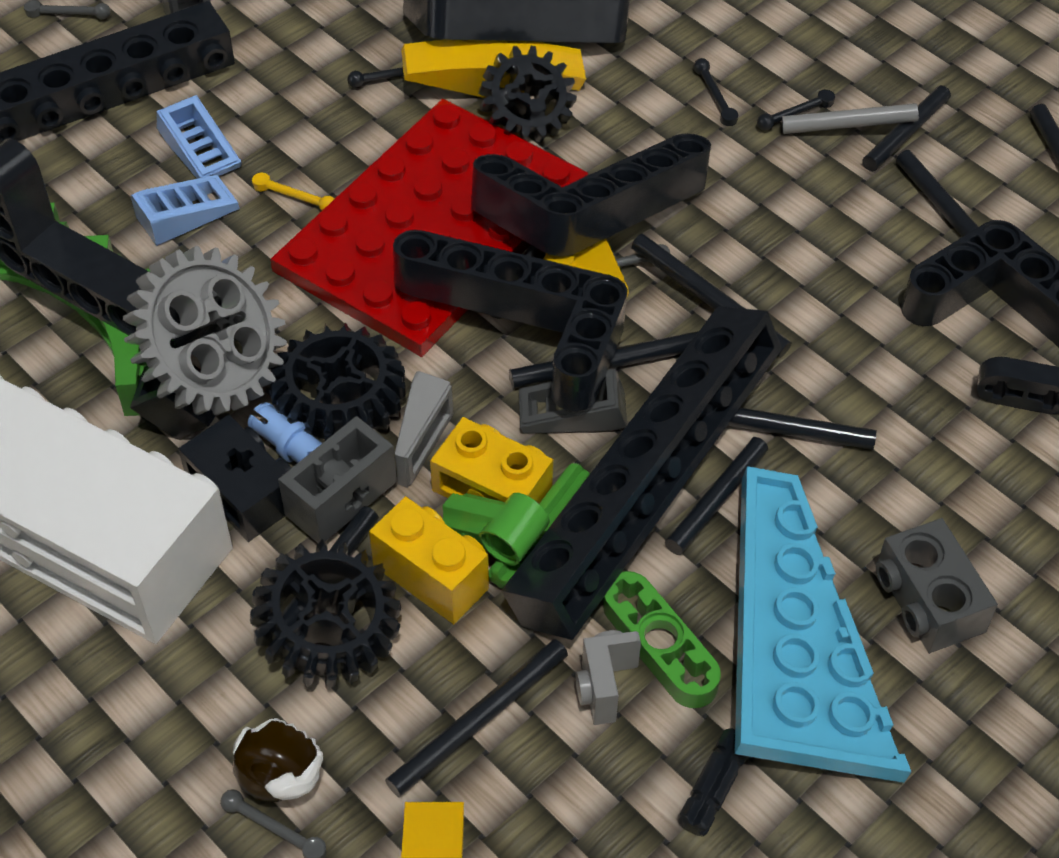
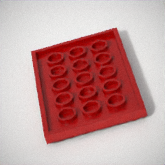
(412, 186)

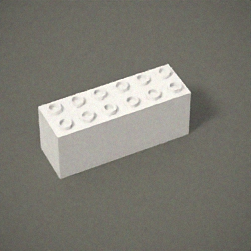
(103, 516)

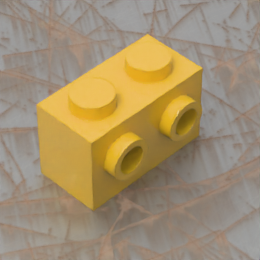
(489, 465)
(430, 559)

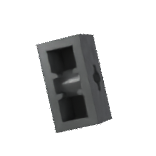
(338, 479)

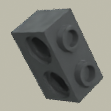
(944, 581)

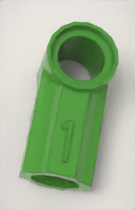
(501, 527)

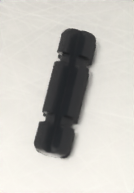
(712, 786)

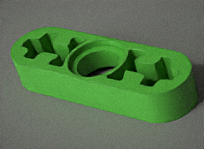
(663, 662)

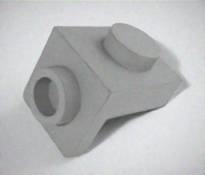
(600, 658)

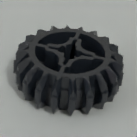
(331, 371)
(308, 581)

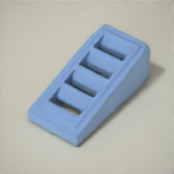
(192, 112)
(161, 209)

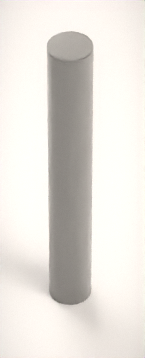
(850, 118)

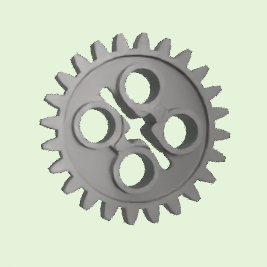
(187, 286)

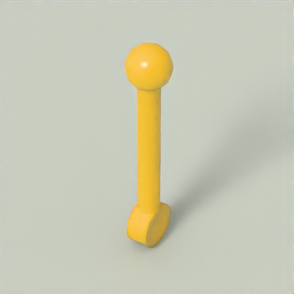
(262, 182)

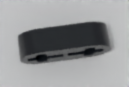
(1019, 384)

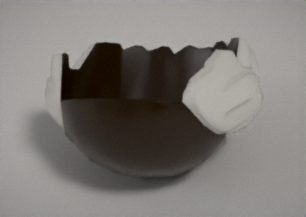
(276, 761)

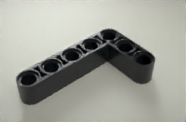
(521, 19)
(594, 207)
(58, 256)
(987, 259)
(527, 290)

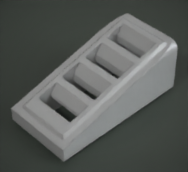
(423, 422)

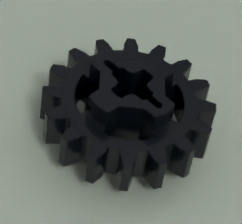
(537, 79)

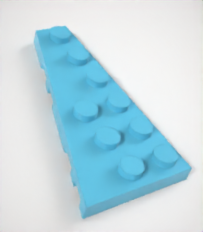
(799, 654)

